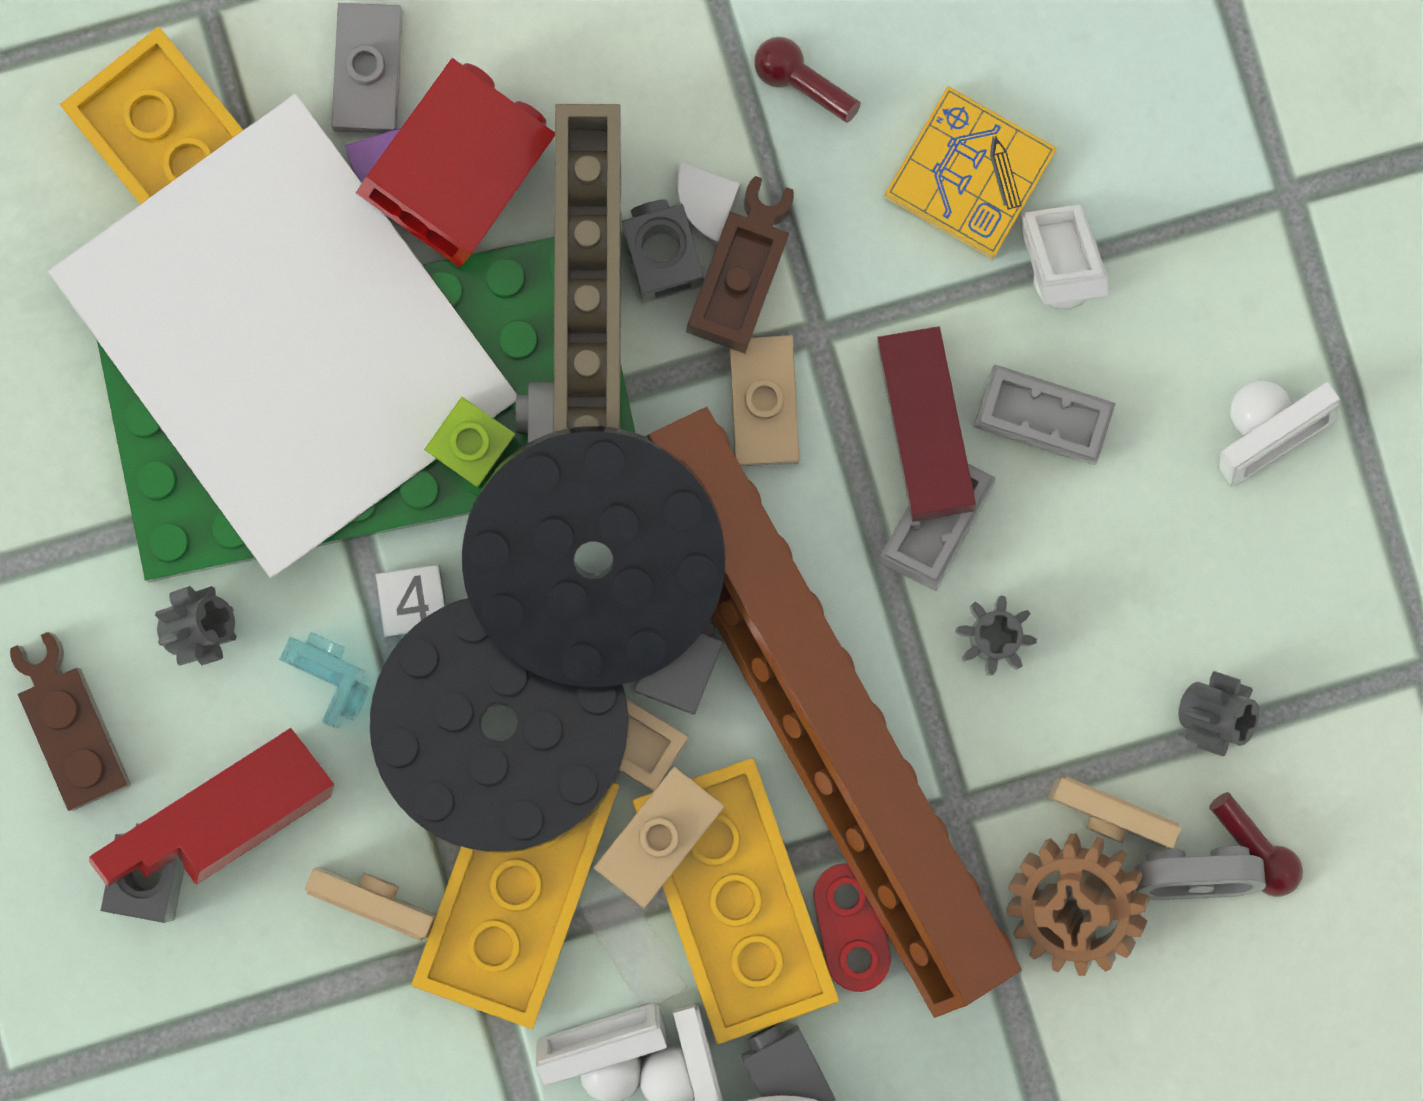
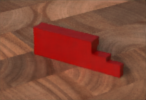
(223, 814)

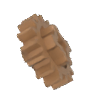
(1096, 885)

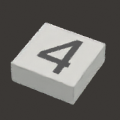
(408, 597)

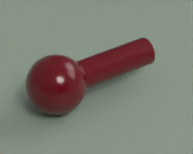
(781, 64)
(1281, 865)

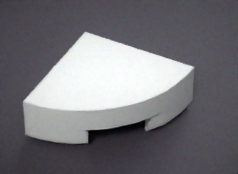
(706, 199)

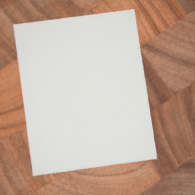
(280, 334)

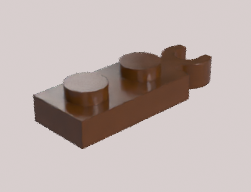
(741, 272)
(69, 728)

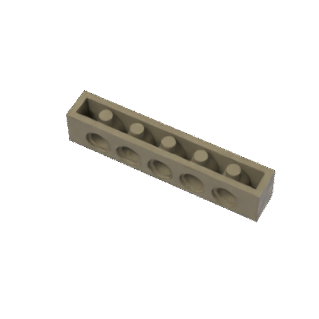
(587, 266)

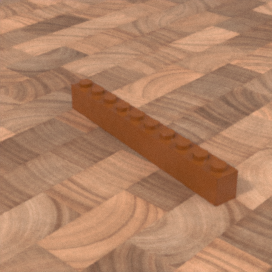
(842, 741)

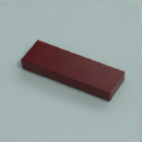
(926, 424)

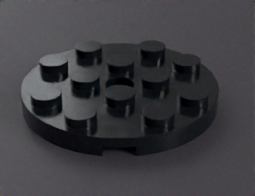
(608, 491)
(482, 789)

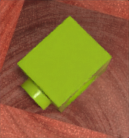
(469, 442)

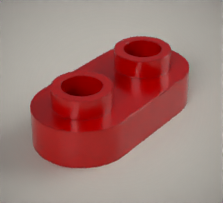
(848, 929)

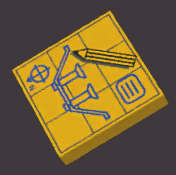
(970, 172)

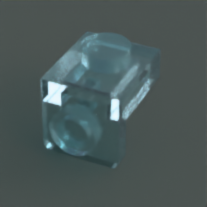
(323, 659)

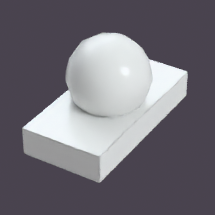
(1064, 256)
(1272, 425)
(603, 1052)
(683, 1072)

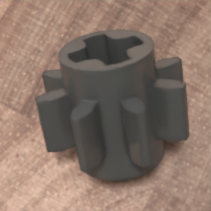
(196, 625)
(981, 646)
(1218, 713)

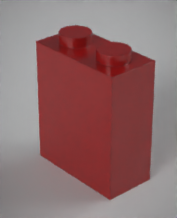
(457, 161)

